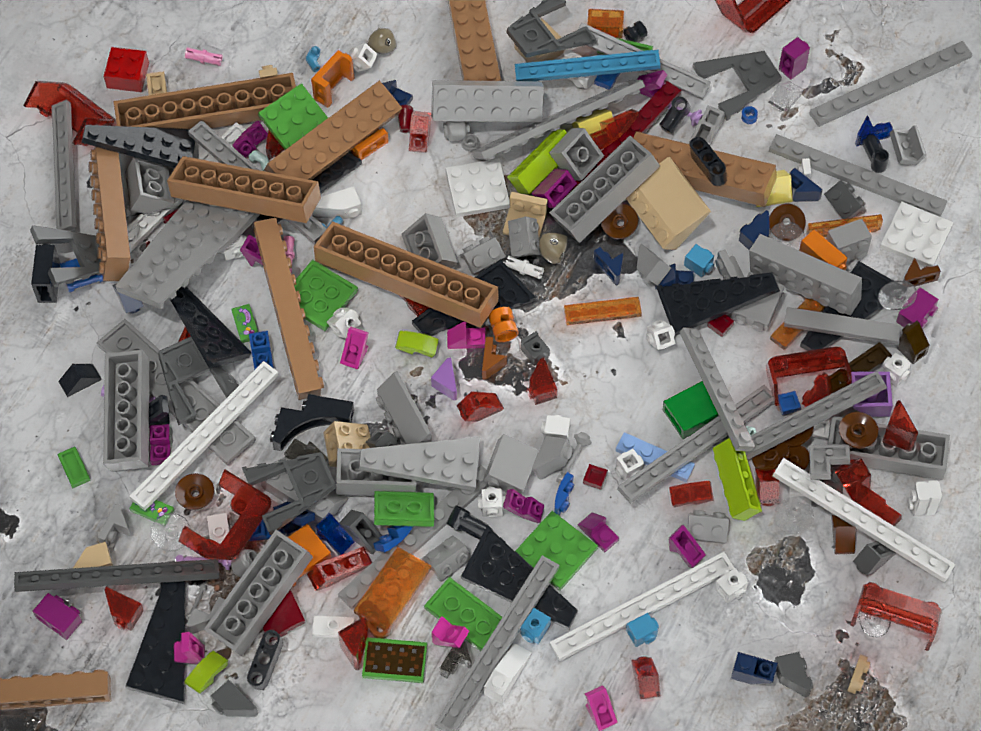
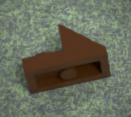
(919, 277)
(843, 536)

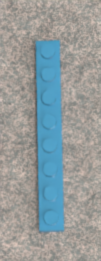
(588, 66)

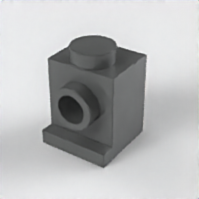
(529, 346)

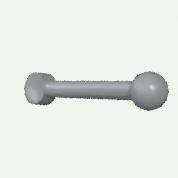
(202, 587)

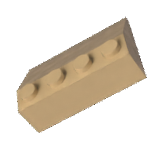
(668, 205)

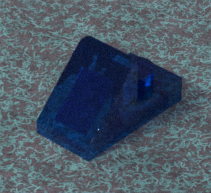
(880, 130)
(332, 532)

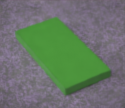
(466, 610)

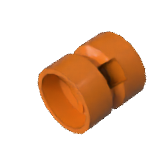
(503, 324)

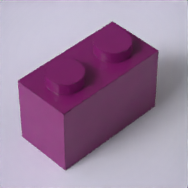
(794, 58)
(555, 187)
(920, 310)
(57, 615)

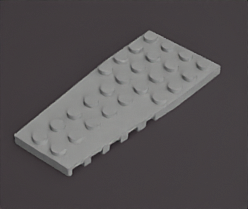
(182, 249)

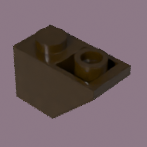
(913, 342)

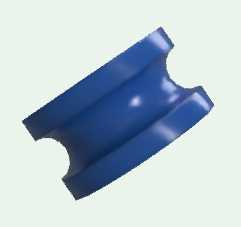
(751, 119)

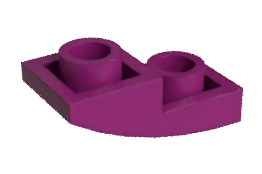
(250, 138)
(159, 443)
(522, 506)

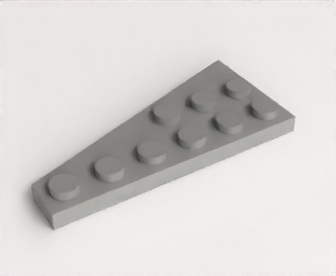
(435, 462)

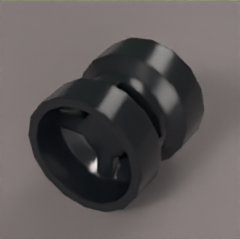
(635, 32)

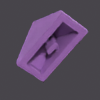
(444, 380)

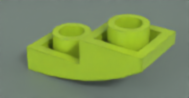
(416, 342)
(203, 674)

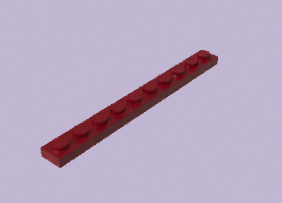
(647, 117)

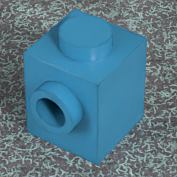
(699, 260)
(535, 626)
(642, 630)

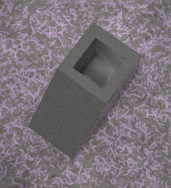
(792, 673)

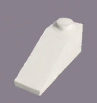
(340, 203)
(506, 673)

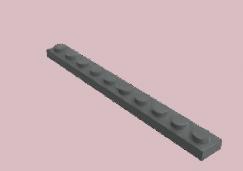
(116, 575)

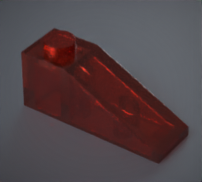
(338, 568)

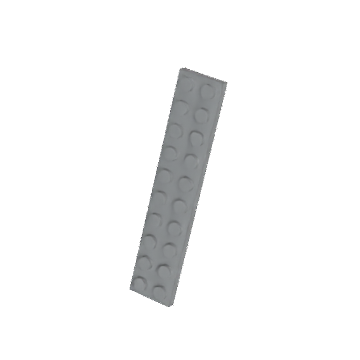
(554, 121)
(230, 442)

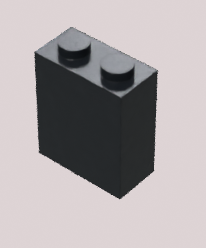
(44, 259)

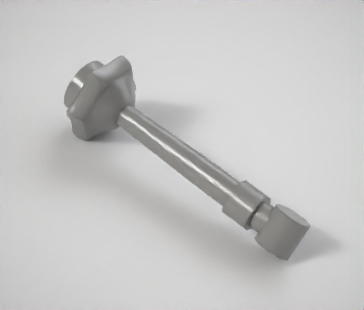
(582, 440)

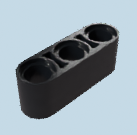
(714, 169)
(265, 669)

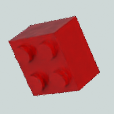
(126, 69)

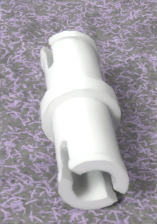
(524, 267)

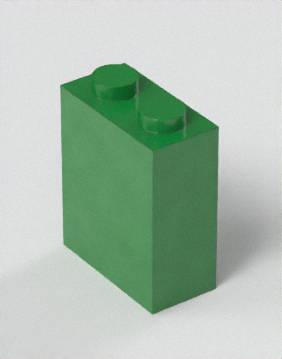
(690, 410)

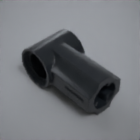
(675, 116)
(876, 153)
(462, 521)

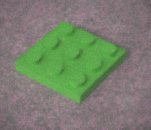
(292, 116)
(322, 293)
(559, 543)

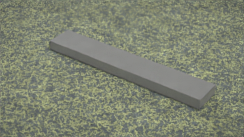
(842, 325)

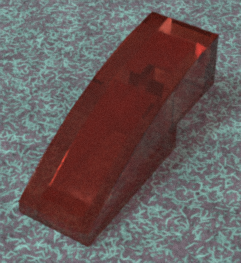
(613, 128)

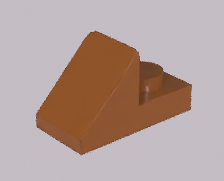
(491, 362)

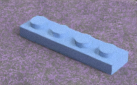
(650, 453)

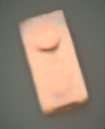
(607, 21)

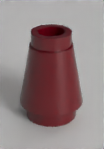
(404, 118)

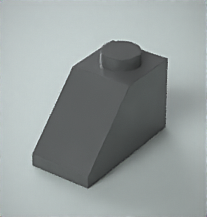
(361, 530)
(872, 557)
(232, 702)

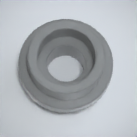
(470, 138)

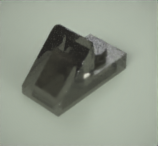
(298, 448)
(455, 655)

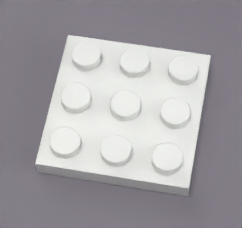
(477, 187)
(916, 235)

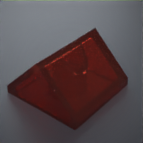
(900, 429)
(353, 641)

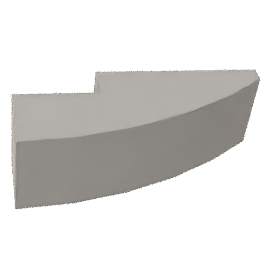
(709, 124)

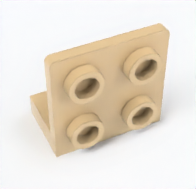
(526, 205)
(344, 436)

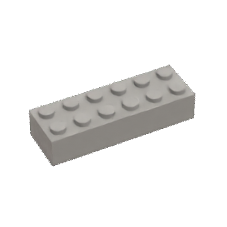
(487, 101)
(604, 189)
(806, 274)
(126, 410)
(925, 460)
(258, 592)

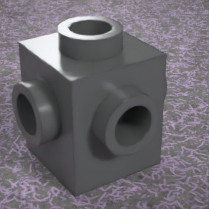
(381, 439)

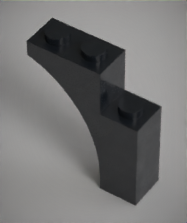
(315, 412)

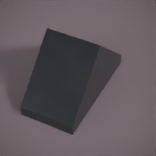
(78, 378)

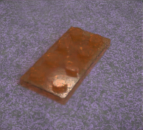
(392, 589)

